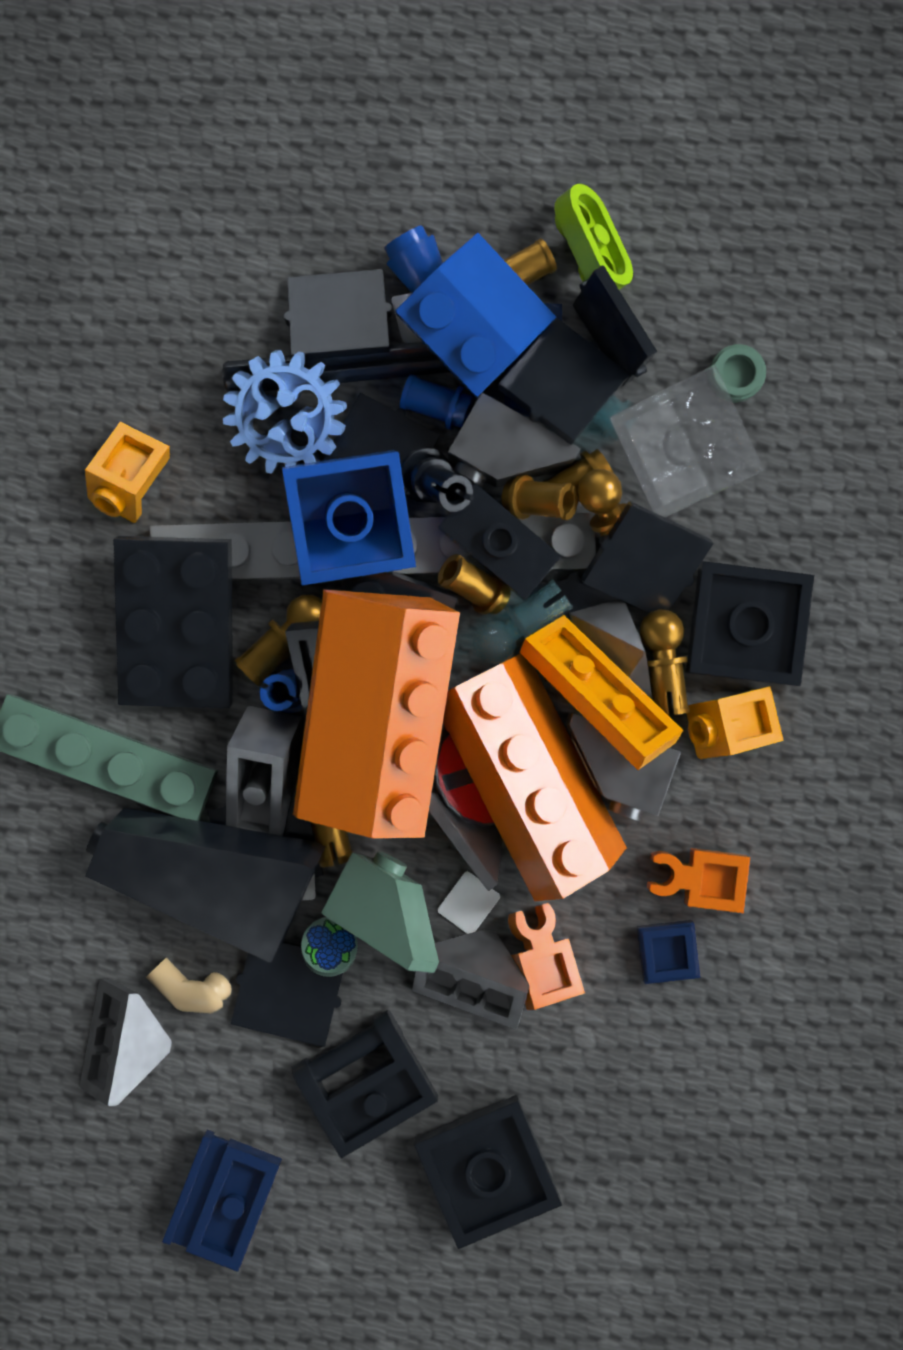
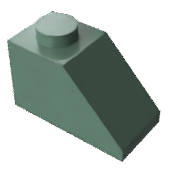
(384, 910)

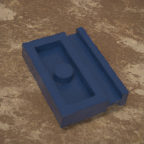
(222, 1200)

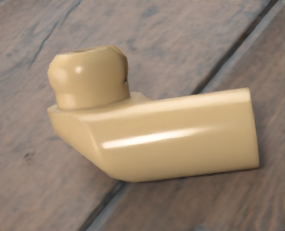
(190, 994)

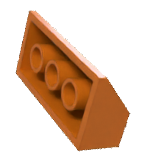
(375, 713)
(532, 779)

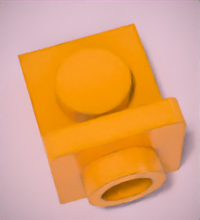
(124, 472)
(734, 723)

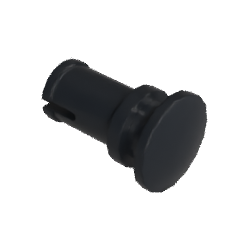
(432, 479)

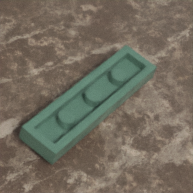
(104, 758)

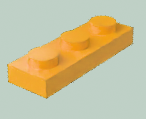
(601, 692)

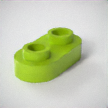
(592, 235)

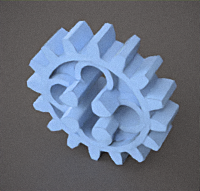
(254, 403)

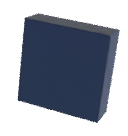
(668, 951)

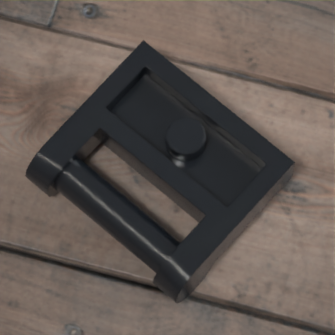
(375, 1099)

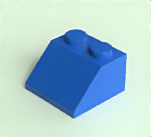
(475, 314)
(349, 517)

